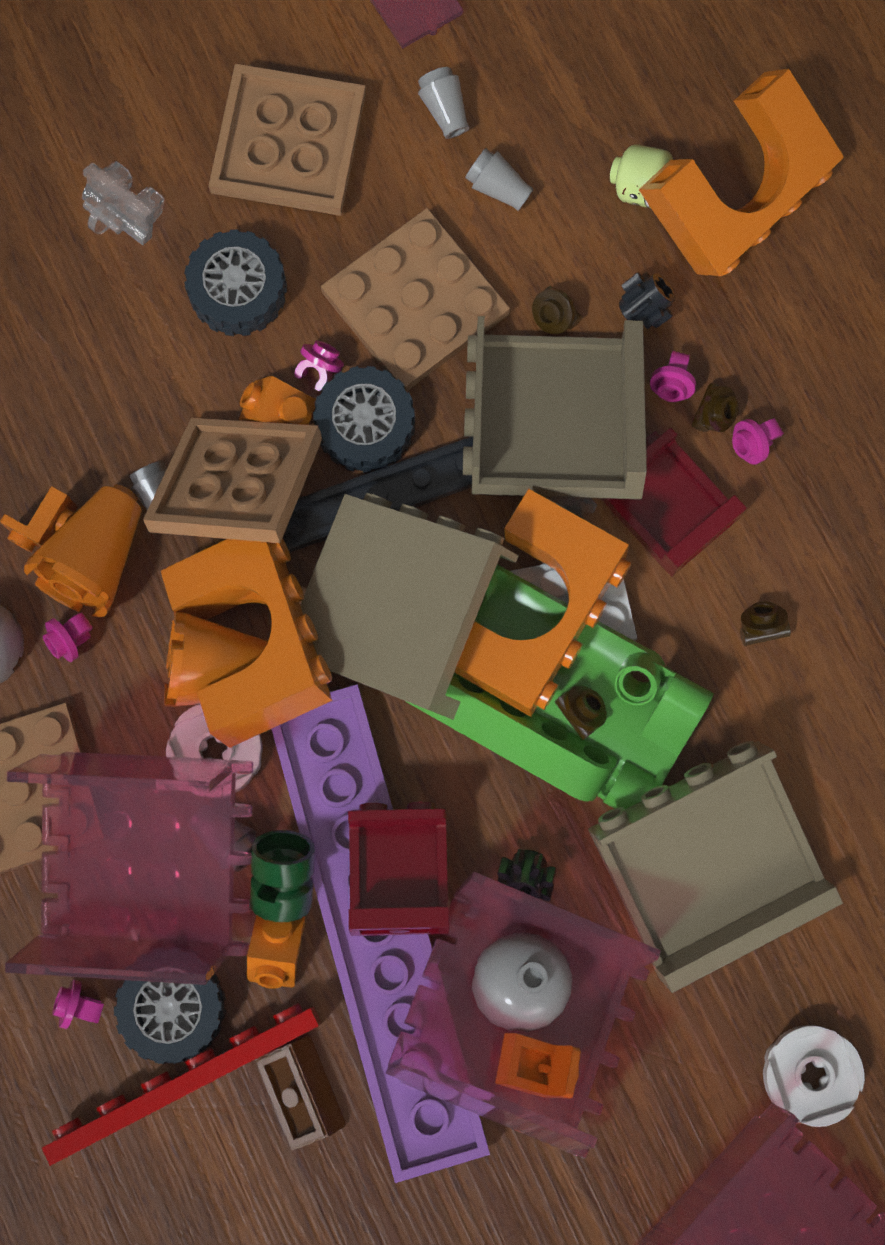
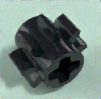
(647, 299)
(528, 874)

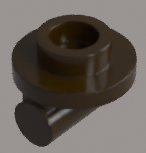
(554, 311)
(716, 409)
(764, 623)
(583, 709)

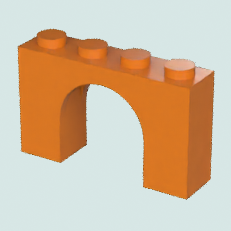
(796, 159)
(587, 563)
(288, 673)

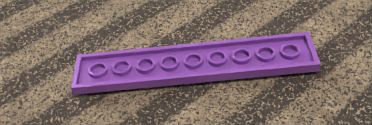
(332, 771)

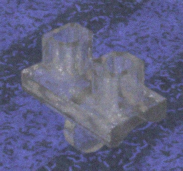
(117, 207)

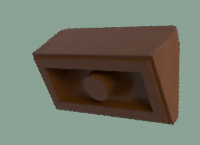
(300, 1093)

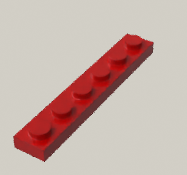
(163, 1091)

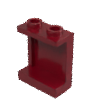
(678, 506)
(398, 870)

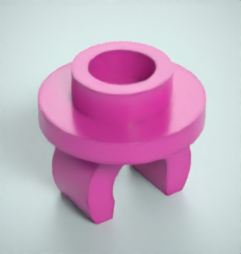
(321, 357)
(673, 381)
(753, 440)
(64, 639)
(72, 1004)

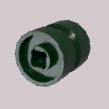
(282, 875)

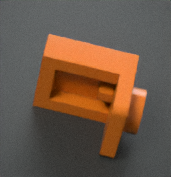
(275, 402)
(48, 518)
(274, 952)
(538, 1066)

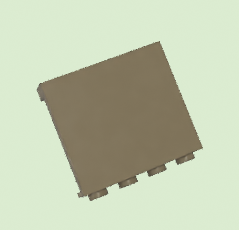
(556, 415)
(399, 598)
(713, 865)

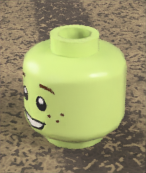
(635, 169)

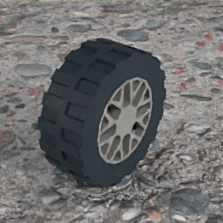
(235, 282)
(364, 419)
(169, 1019)

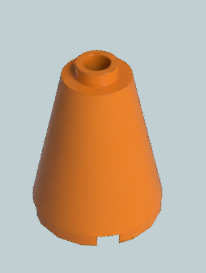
(89, 551)
(203, 655)

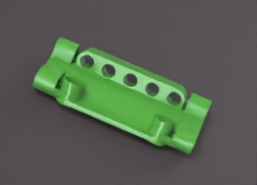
(643, 723)

